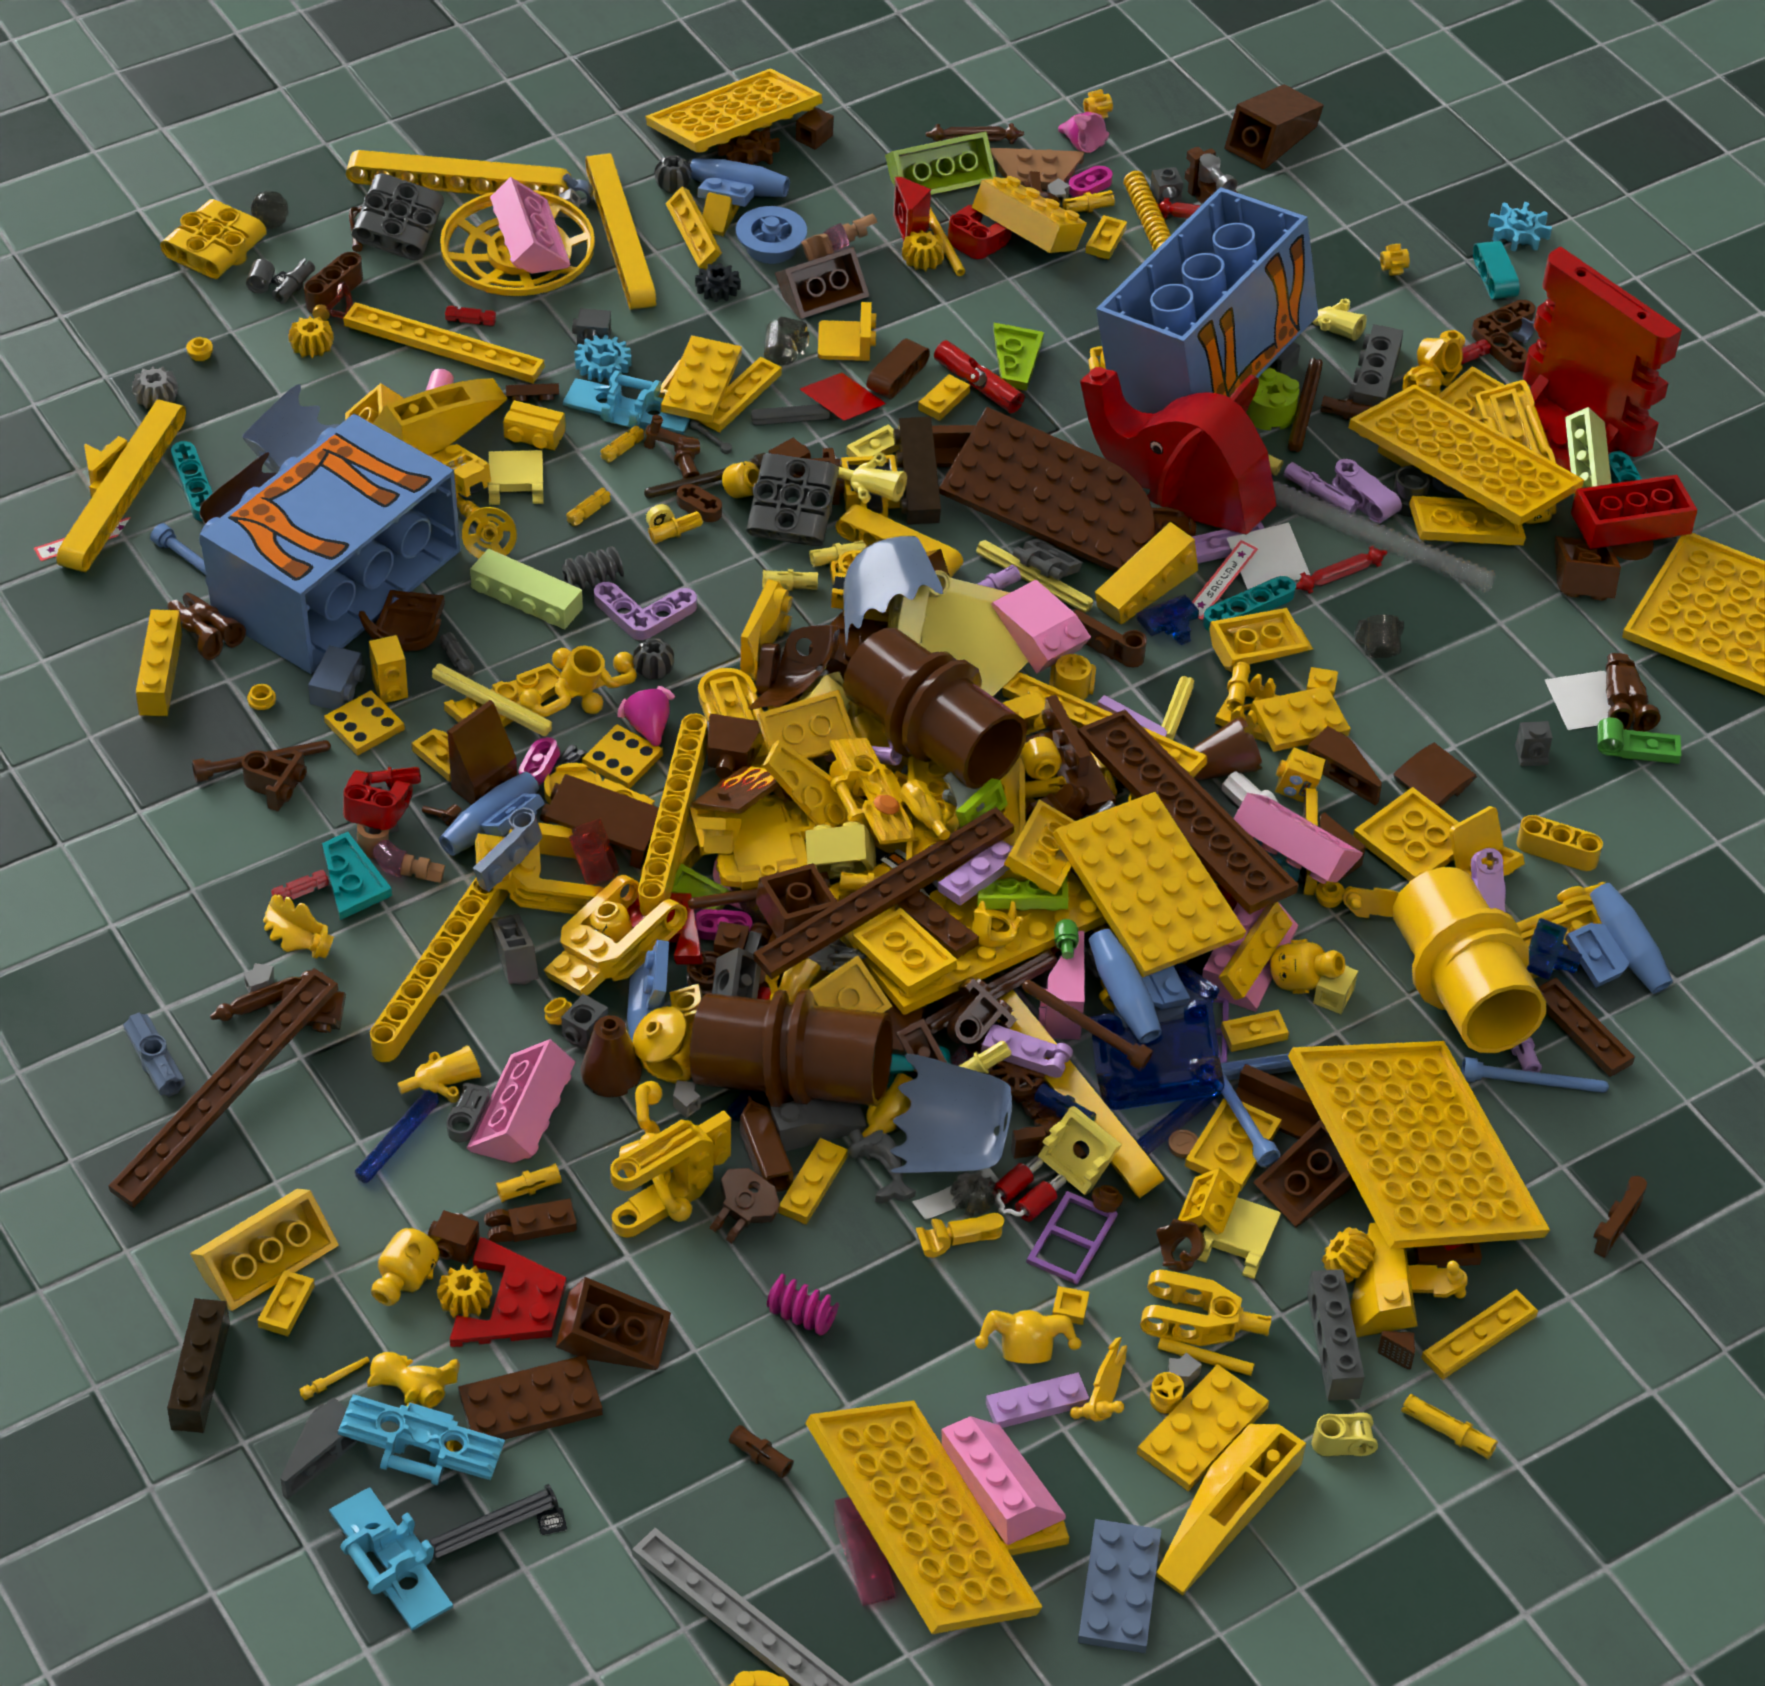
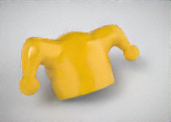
(1027, 1334)

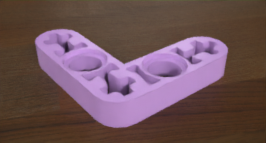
(646, 616)

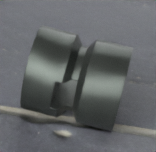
(1410, 482)

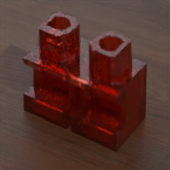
(593, 853)

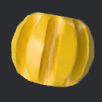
(1423, 377)

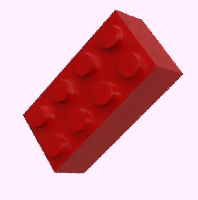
(1634, 511)

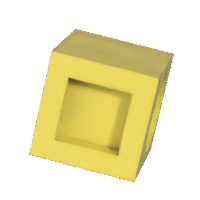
(1336, 992)

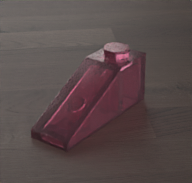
(863, 1554)

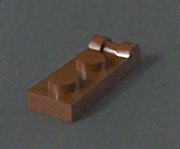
(1620, 1216)

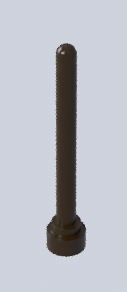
(697, 480)

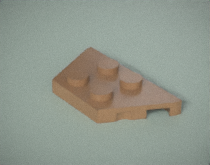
(1050, 163)

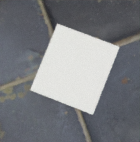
(1276, 555)
(1580, 698)

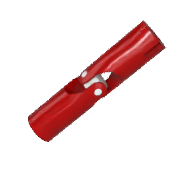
(967, 367)

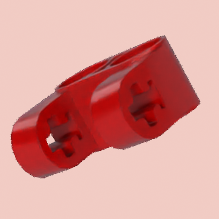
(974, 238)
(373, 805)

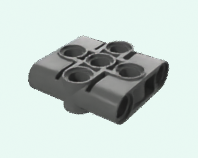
(398, 216)
(808, 520)

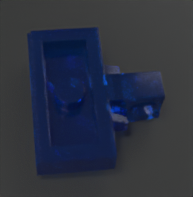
(1170, 617)
(1549, 952)

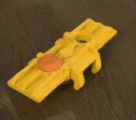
(884, 807)

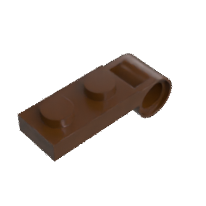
(1126, 648)

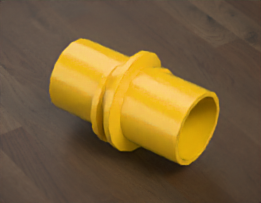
(1469, 960)

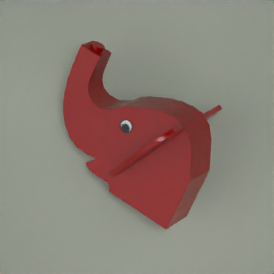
(1191, 455)

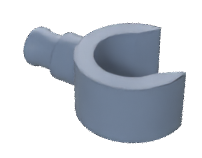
(579, 185)
(1526, 331)

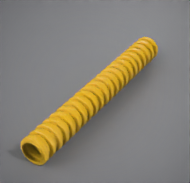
(1146, 208)

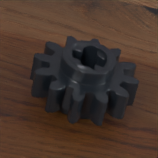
(717, 282)

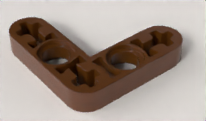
(1488, 327)

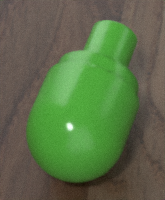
(1066, 937)

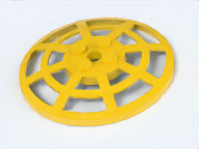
(499, 255)

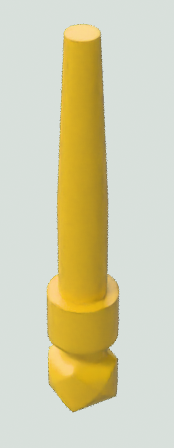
(321, 1384)

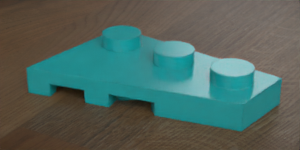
(353, 876)

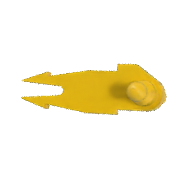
(1366, 902)
(1439, 1281)
(1105, 1387)

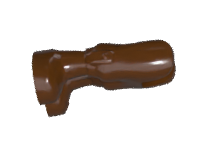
(197, 617)

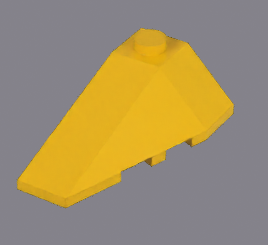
(1384, 1291)

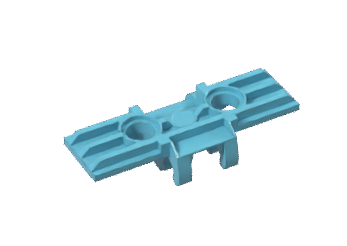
(621, 410)
(422, 1429)
(397, 1551)

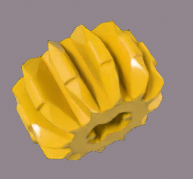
(923, 250)
(311, 336)
(1349, 1251)
(464, 1291)

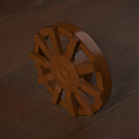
(1018, 1075)

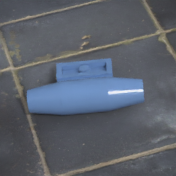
(737, 180)
(492, 813)
(1618, 943)
(648, 985)
(1130, 992)

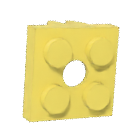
(1060, 1153)

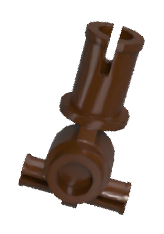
(684, 446)

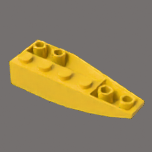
(441, 414)
(1229, 1499)

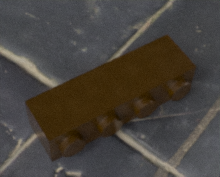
(918, 460)
(198, 1365)

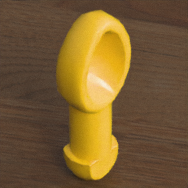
(1576, 891)

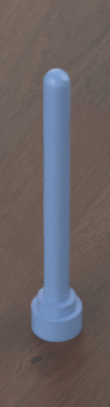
(164, 537)
(1476, 1070)
(1264, 1151)

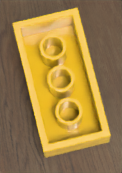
(1029, 214)

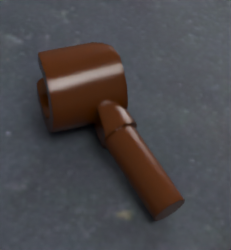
(447, 816)

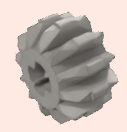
(154, 385)

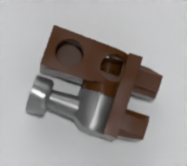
(1205, 174)

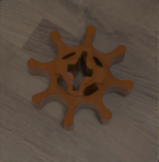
(751, 148)

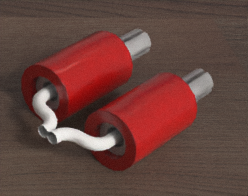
(1035, 1200)

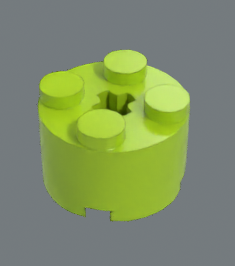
(1274, 401)

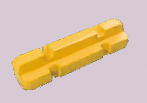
(622, 444)
(588, 507)

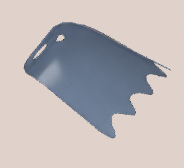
(285, 430)
(882, 572)
(952, 1118)

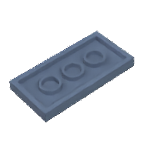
(1119, 1586)

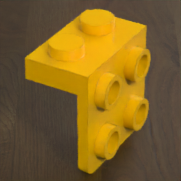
(848, 338)
(1479, 833)

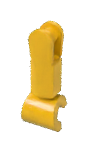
(938, 1240)

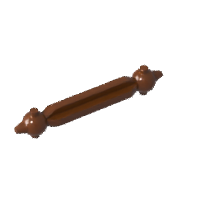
(994, 133)
(255, 999)

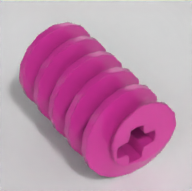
(801, 1306)

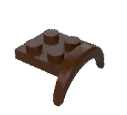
(411, 617)

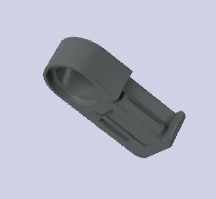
(468, 1110)

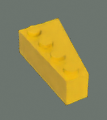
(1149, 574)

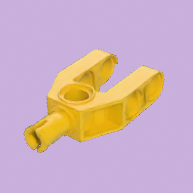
(1223, 1307)

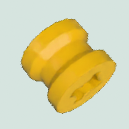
(1172, 1386)

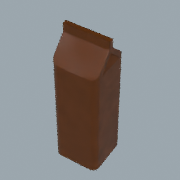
(765, 1146)

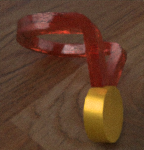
(325, 311)

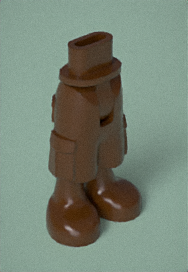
(1628, 695)

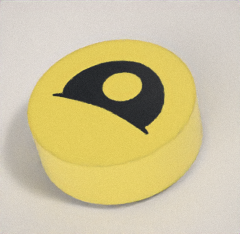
(658, 515)

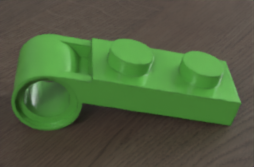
(1637, 744)

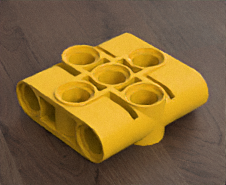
(213, 238)

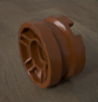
(703, 973)

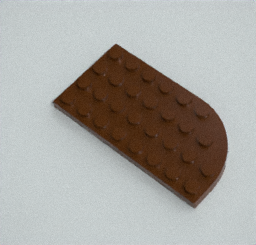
(1051, 491)

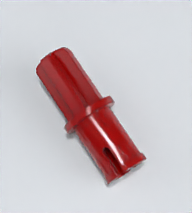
(409, 775)

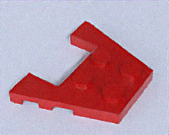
(688, 945)
(525, 1300)

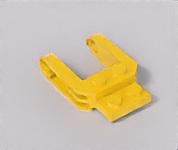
(524, 881)
(593, 957)
(692, 1154)

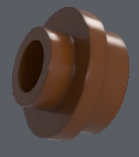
(1107, 1198)

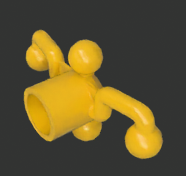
(580, 675)
(650, 1094)

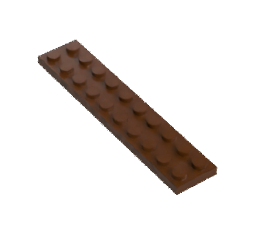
(1213, 834)

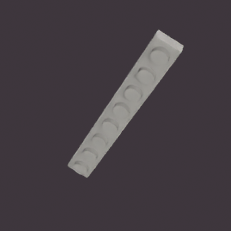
(733, 1613)

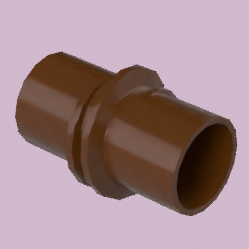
(934, 707)
(791, 1049)

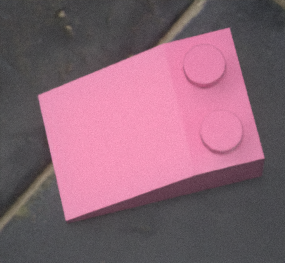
(1041, 625)
(1067, 984)

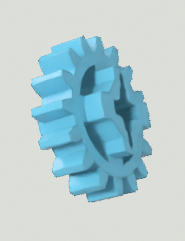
(602, 357)

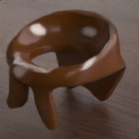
(1175, 1233)

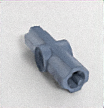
(154, 1054)

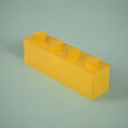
(159, 662)

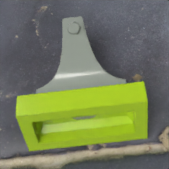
(973, 802)

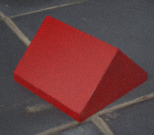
(911, 207)

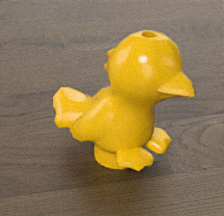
(418, 1383)

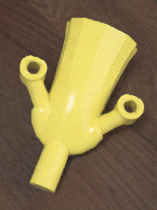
(1341, 322)
(877, 481)

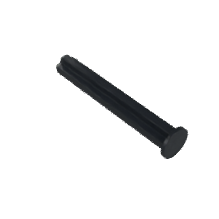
(494, 1521)

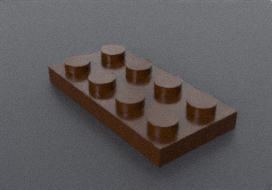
(531, 1399)

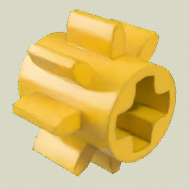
(1098, 103)
(1394, 259)

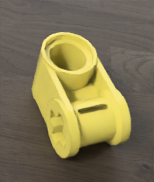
(1346, 1435)

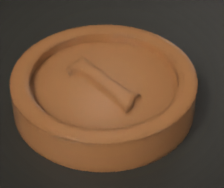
(1181, 1143)

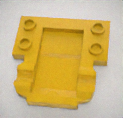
(766, 843)

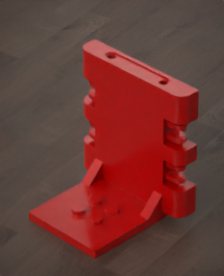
(1599, 354)

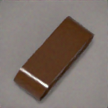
(323, 285)
(898, 368)

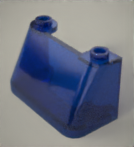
(1182, 1066)

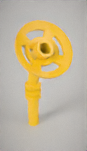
(485, 529)

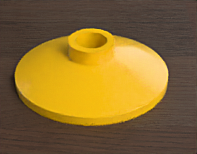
(660, 1034)

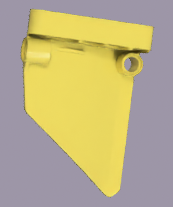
(961, 625)

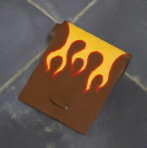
(741, 791)

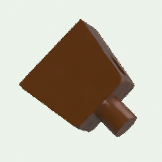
(732, 743)

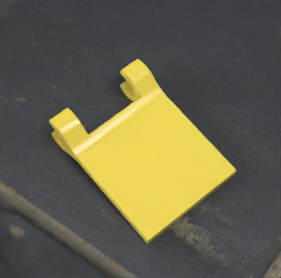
(516, 473)
(1244, 1235)

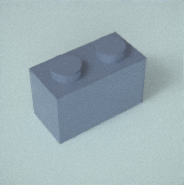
(336, 678)

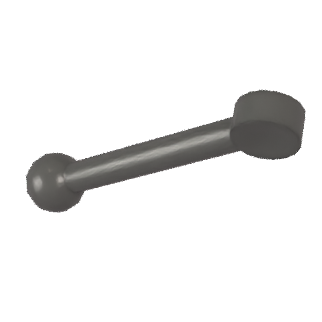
(726, 448)

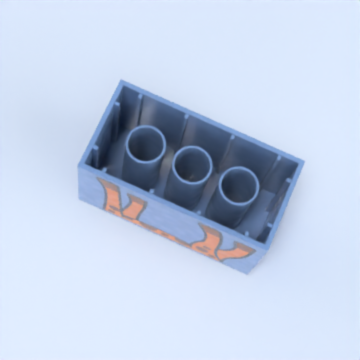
(1210, 303)
(331, 540)

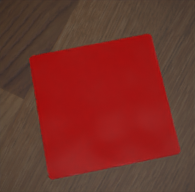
(842, 396)

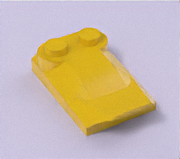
(766, 623)
(1257, 637)

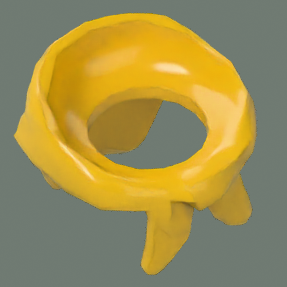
(983, 921)

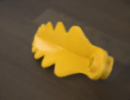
(296, 927)

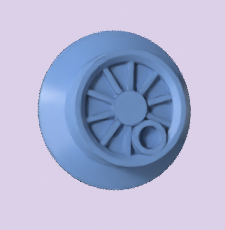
(771, 233)

